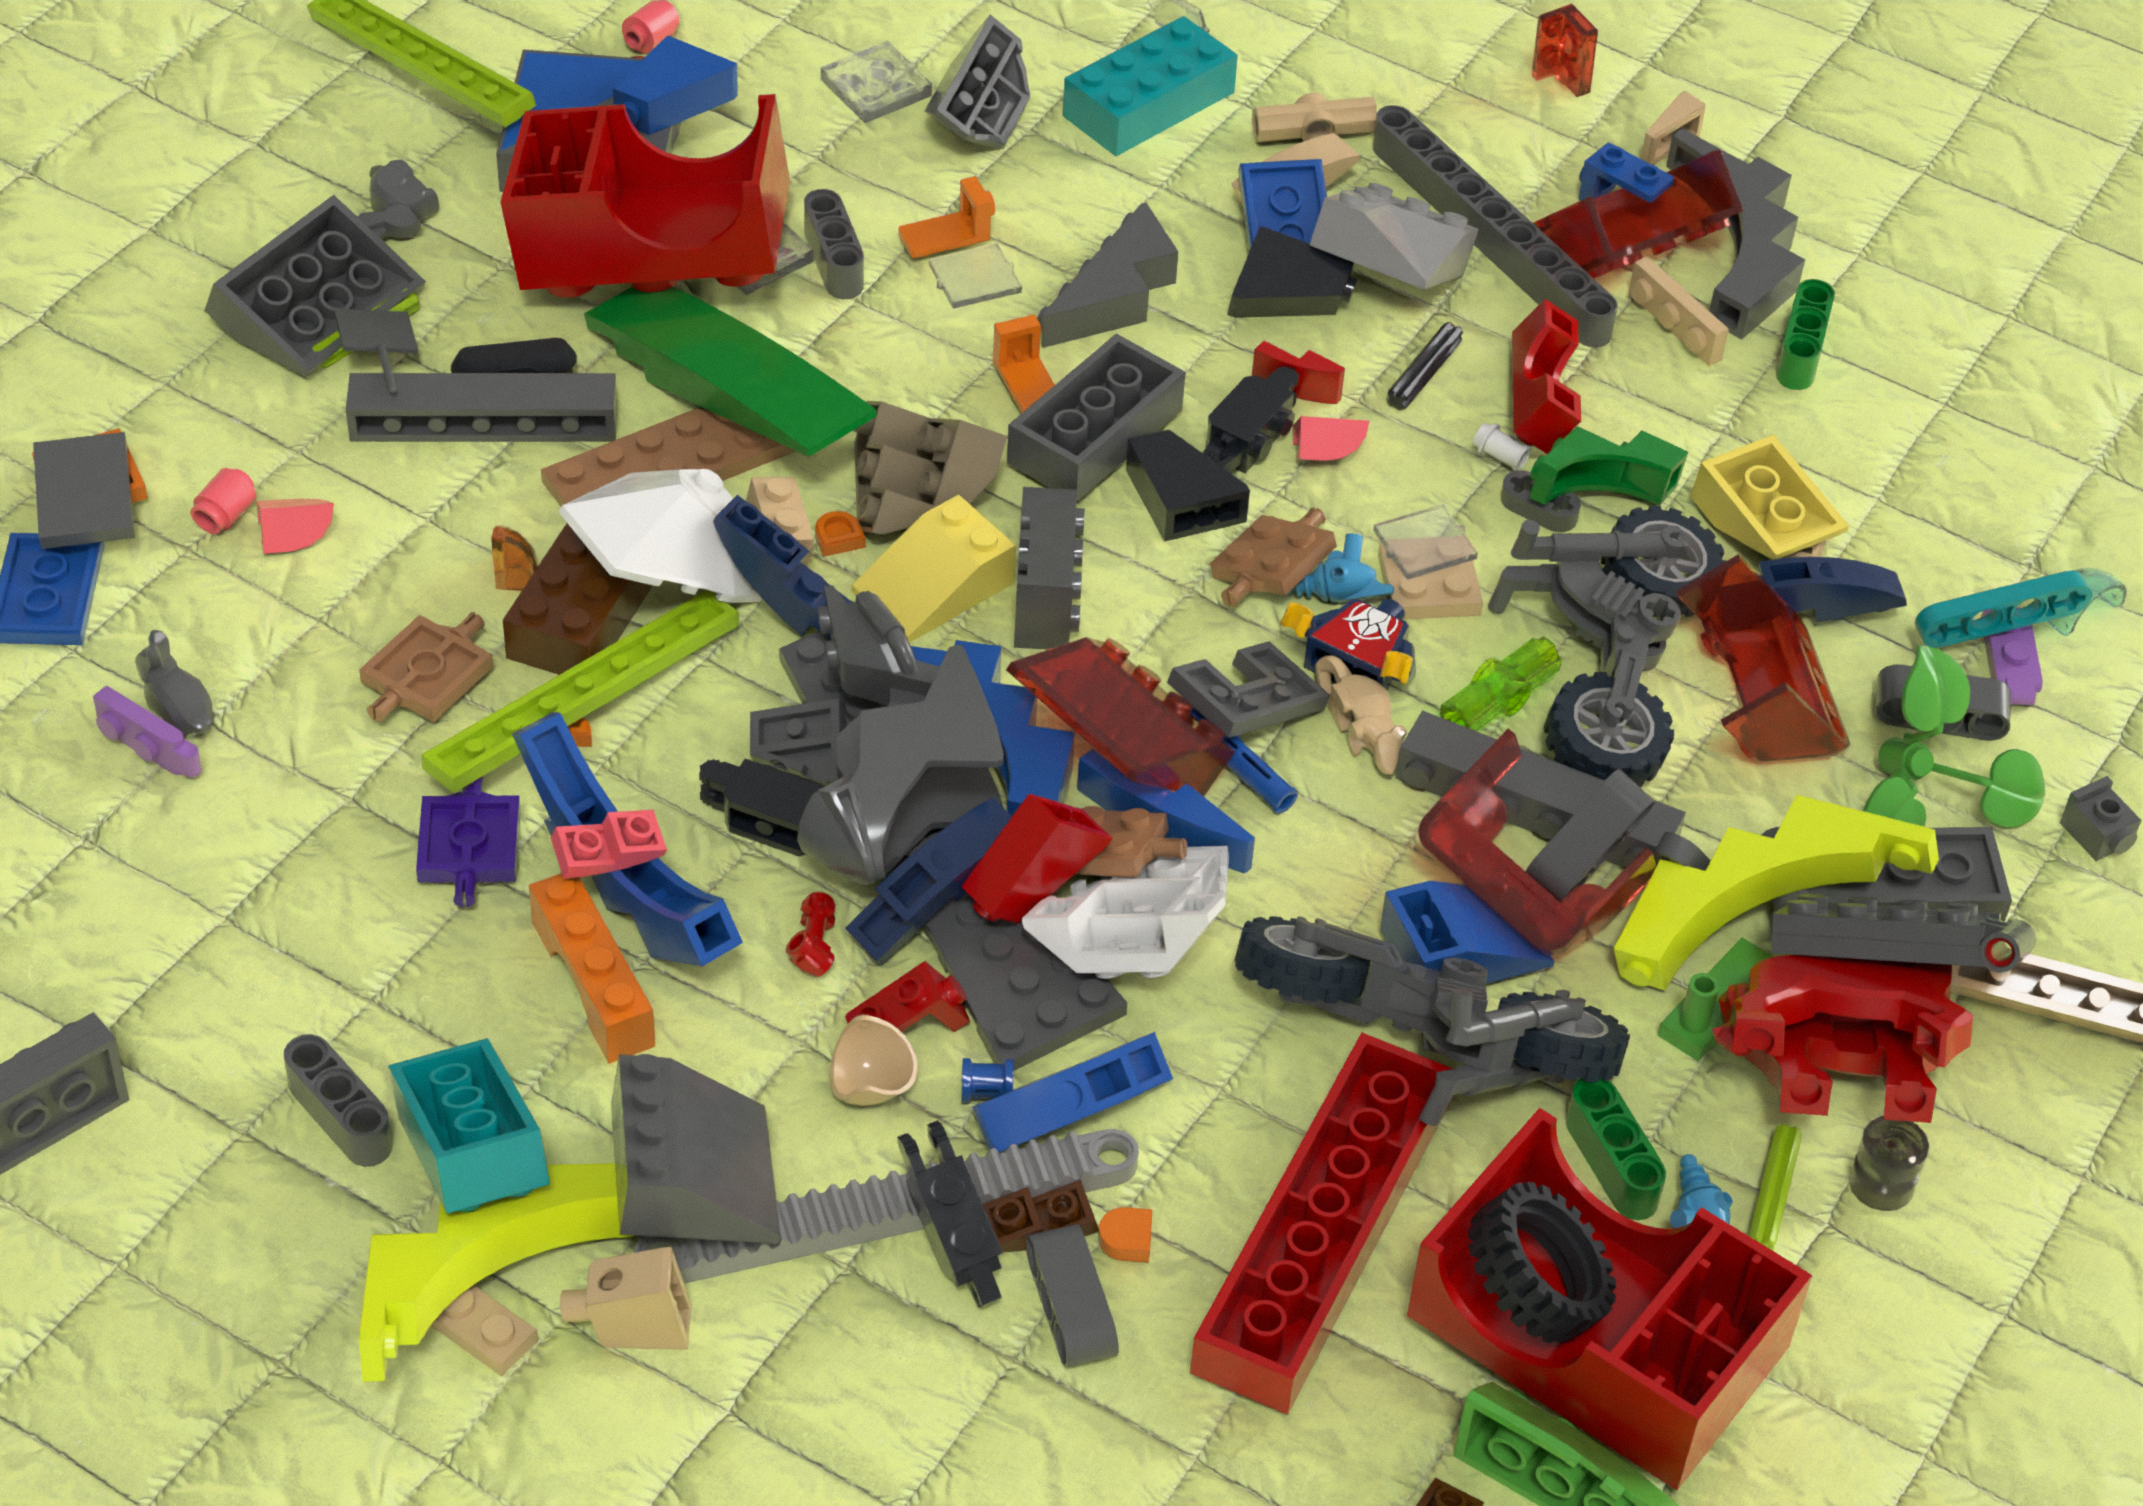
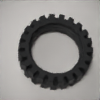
(1517, 1281)

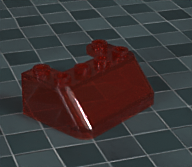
(1619, 225)

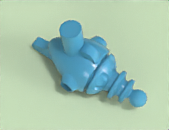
(1344, 576)
(1698, 1193)

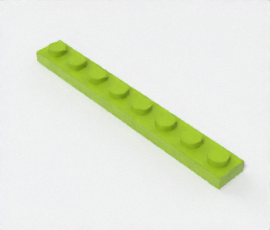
(425, 58)
(581, 688)

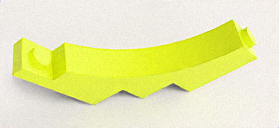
(1811, 849)
(422, 1273)

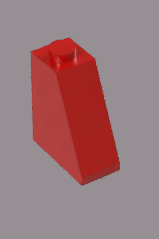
(1033, 858)

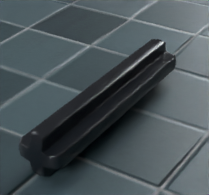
(1424, 366)

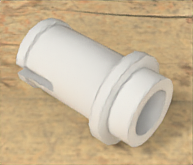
(1501, 446)

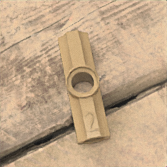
(1313, 117)

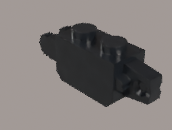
(1251, 419)
(758, 801)
(953, 1216)

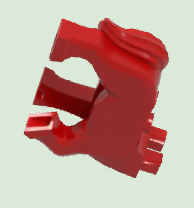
(1848, 1020)

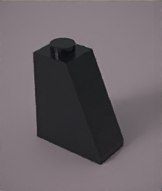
(1290, 279)
(1183, 486)

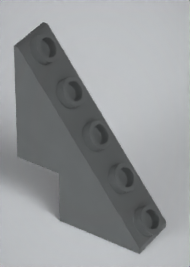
(1114, 283)

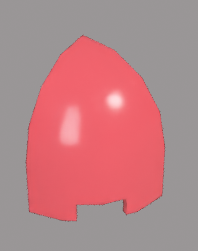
(1327, 437)
(292, 523)

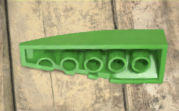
(1545, 1455)

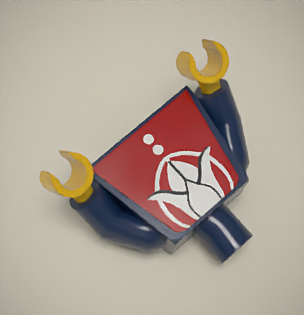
(1362, 636)

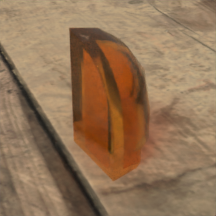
(512, 558)

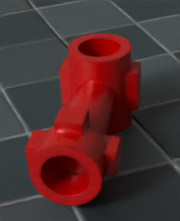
(807, 946)

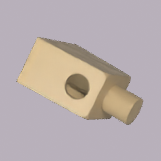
(633, 1301)

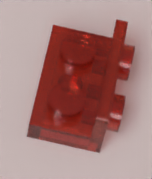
(1565, 49)

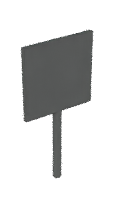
(377, 333)

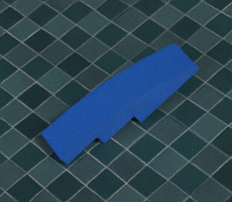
(1187, 811)

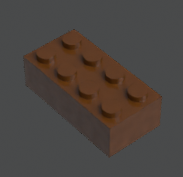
(569, 608)

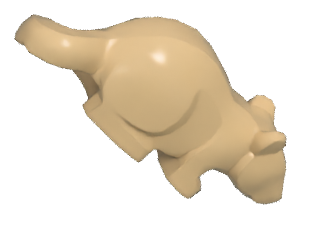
(1362, 710)

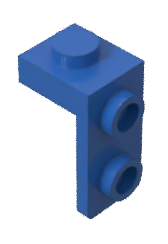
(1617, 167)

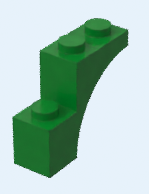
(1586, 462)

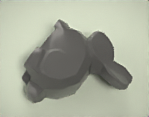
(398, 201)
(171, 690)

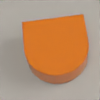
(838, 533)
(1126, 1234)

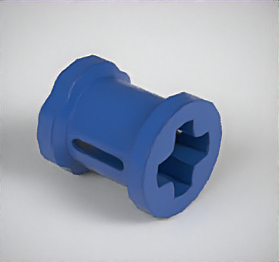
(985, 1079)

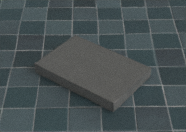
(83, 490)

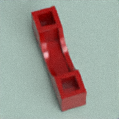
(1540, 351)

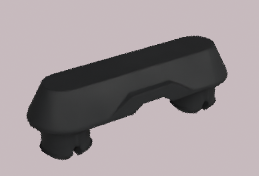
(528, 356)

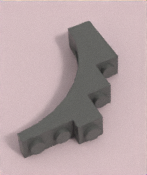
(1762, 236)

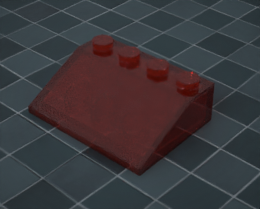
(1126, 714)

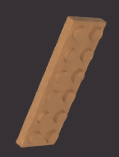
(683, 442)

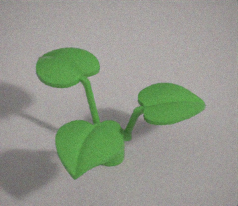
(1935, 695)

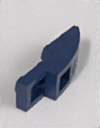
(772, 564)
(1833, 586)
(927, 881)

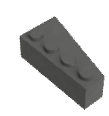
(1046, 568)

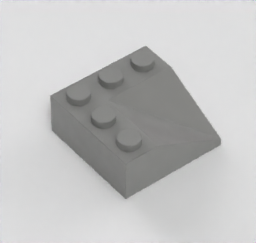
(1394, 235)

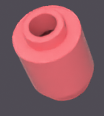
(650, 25)
(223, 500)

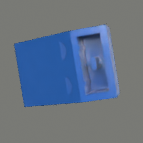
(1449, 921)

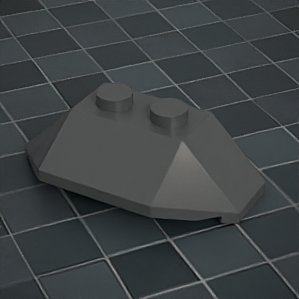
(983, 87)

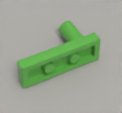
(1693, 1019)

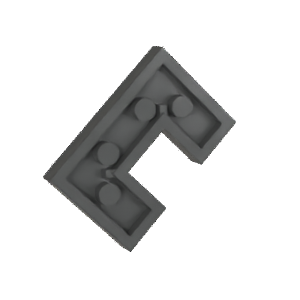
(1273, 694)

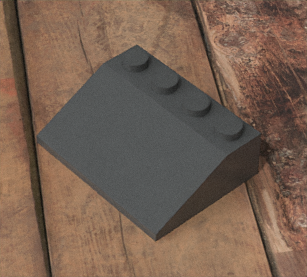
(289, 288)
(690, 1155)

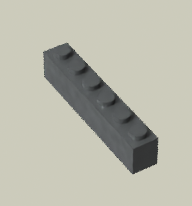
(482, 407)
(1535, 789)

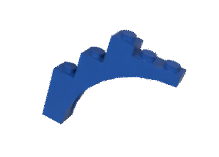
(1034, 757)
(670, 913)

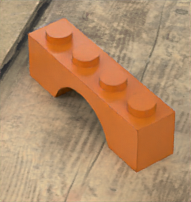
(608, 989)

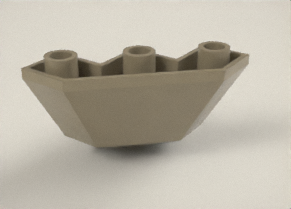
(918, 463)

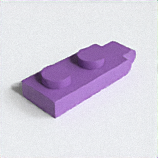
(2015, 662)
(145, 733)

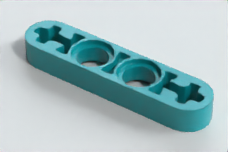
(2053, 598)

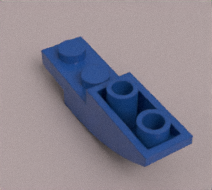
(1073, 1093)

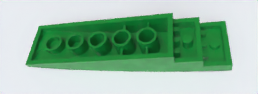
(728, 368)

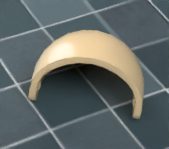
(871, 1062)

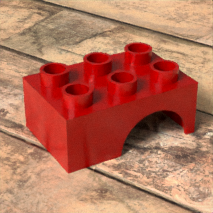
(609, 207)
(1677, 1355)

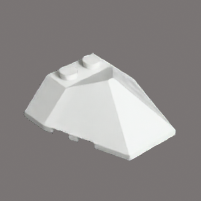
(661, 530)
(1136, 921)

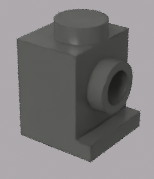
(2100, 820)

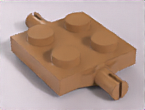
(1272, 555)
(426, 668)
(1135, 842)

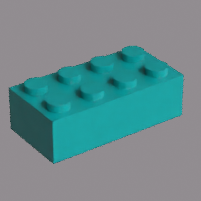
(1149, 85)
(469, 1126)

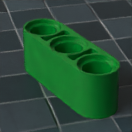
(1805, 334)
(1616, 1148)

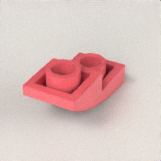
(616, 844)

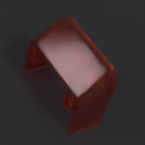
(1773, 663)
(1460, 838)

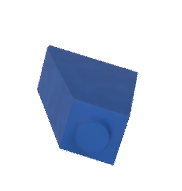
(675, 85)

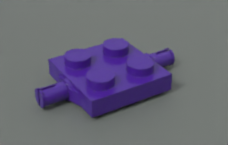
(468, 839)

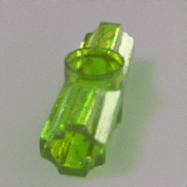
(1503, 685)

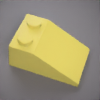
(1765, 500)
(941, 567)

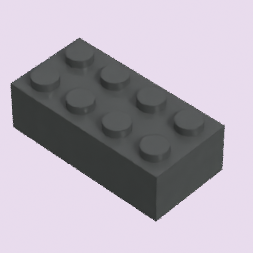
(1085, 420)

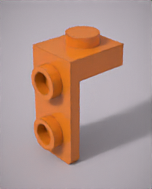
(953, 230)
(1018, 360)

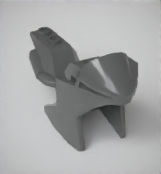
(931, 721)

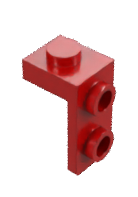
(914, 997)

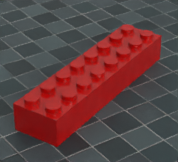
(1319, 1227)

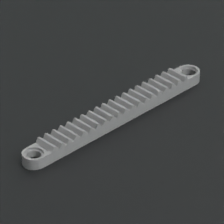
(886, 1210)

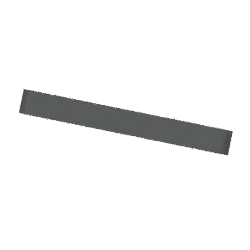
(1503, 231)

